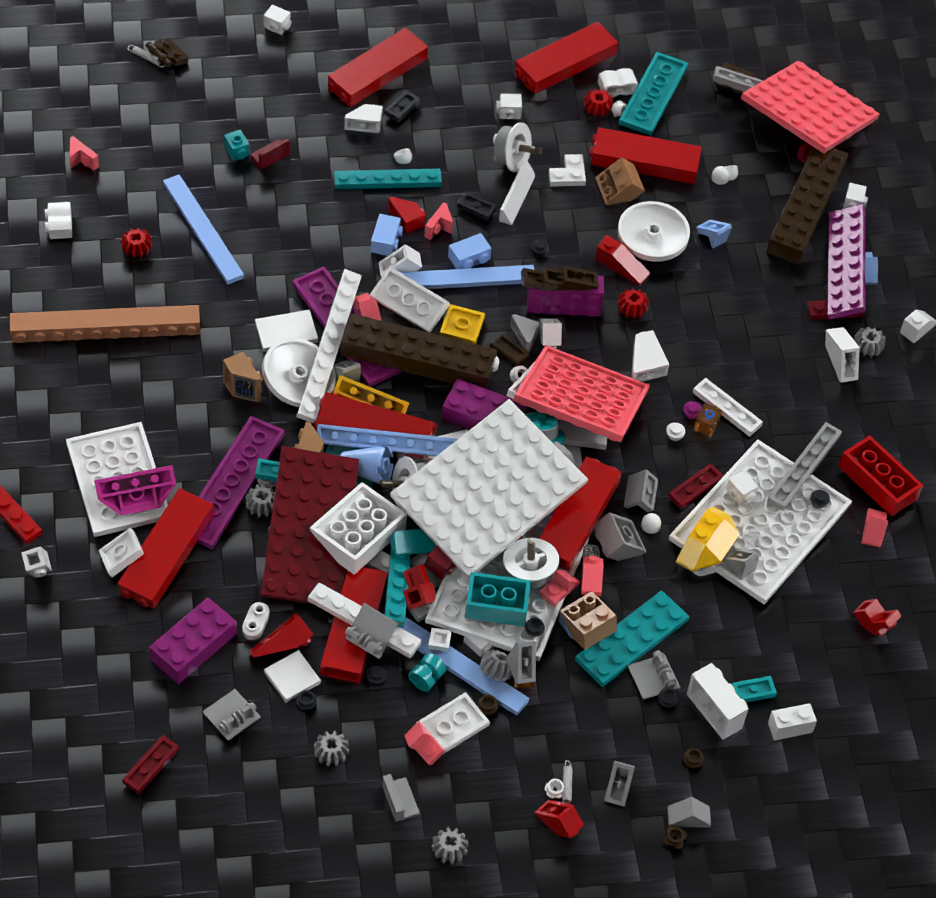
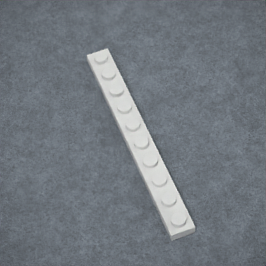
(329, 346)

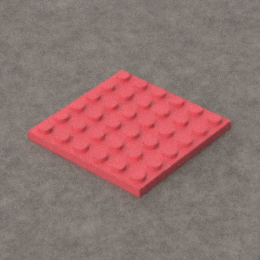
(810, 106)
(582, 393)

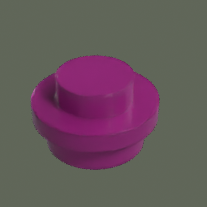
(692, 410)

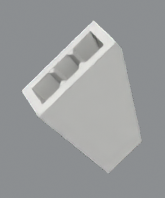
(843, 354)
(648, 358)

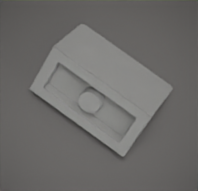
(641, 490)
(399, 798)

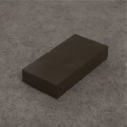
(510, 350)

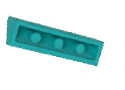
(411, 542)

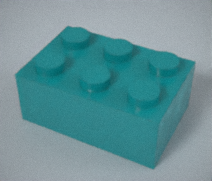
(497, 599)

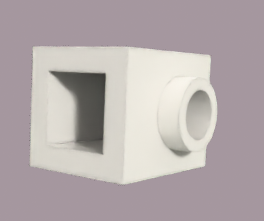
(277, 19)
(509, 106)
(855, 196)
(742, 488)
(36, 562)

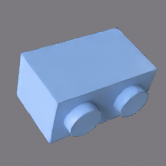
(385, 235)
(469, 252)

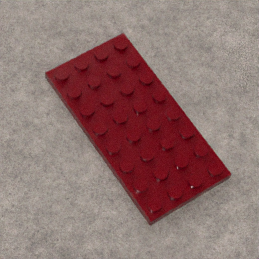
(304, 492)

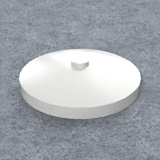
(653, 231)
(289, 367)

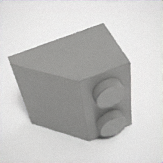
(618, 537)

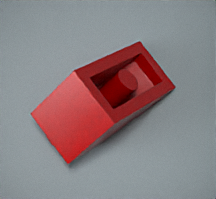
(410, 213)
(560, 818)

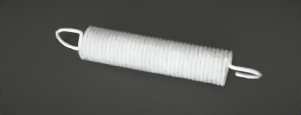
(144, 54)
(567, 781)

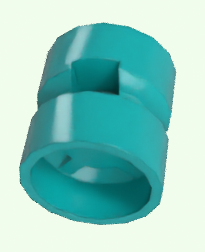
(427, 672)

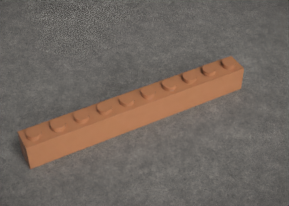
(104, 323)

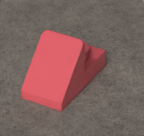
(83, 154)
(440, 220)
(367, 306)
(874, 528)
(559, 587)
(424, 743)

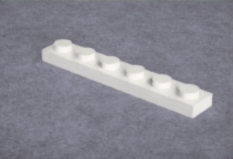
(348, 610)

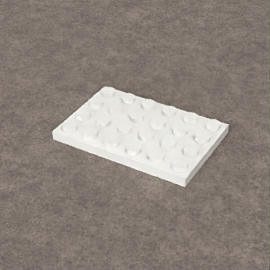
(110, 455)

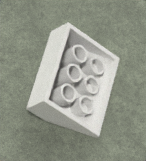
(358, 527)

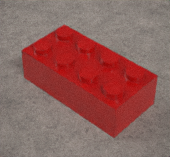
(880, 475)

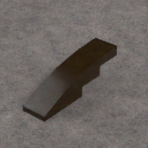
(559, 280)

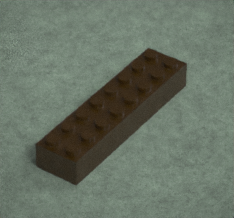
(806, 204)
(417, 351)

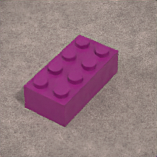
(566, 302)
(470, 404)
(193, 640)

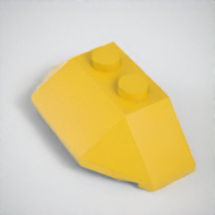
(354, 390)
(708, 540)

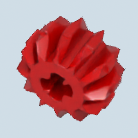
(598, 102)
(136, 242)
(633, 303)

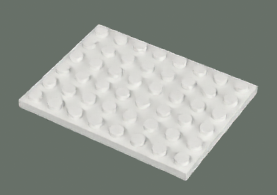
(489, 488)
(785, 534)
(451, 600)

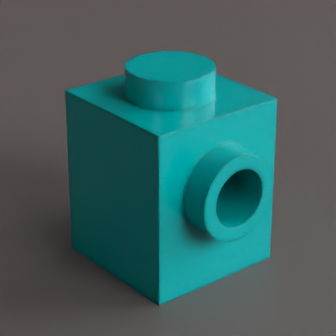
(236, 145)

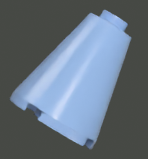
(373, 463)

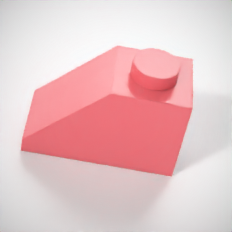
(592, 575)

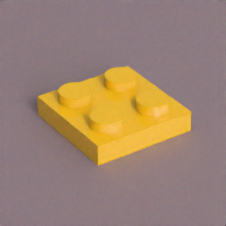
(462, 324)

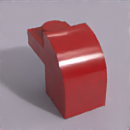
(420, 589)
(875, 618)

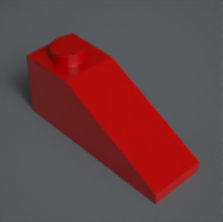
(619, 259)
(287, 636)

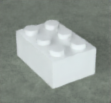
(717, 701)

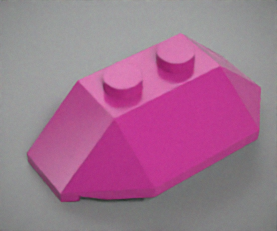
(136, 490)

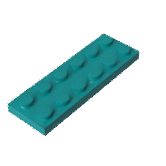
(653, 93)
(633, 638)

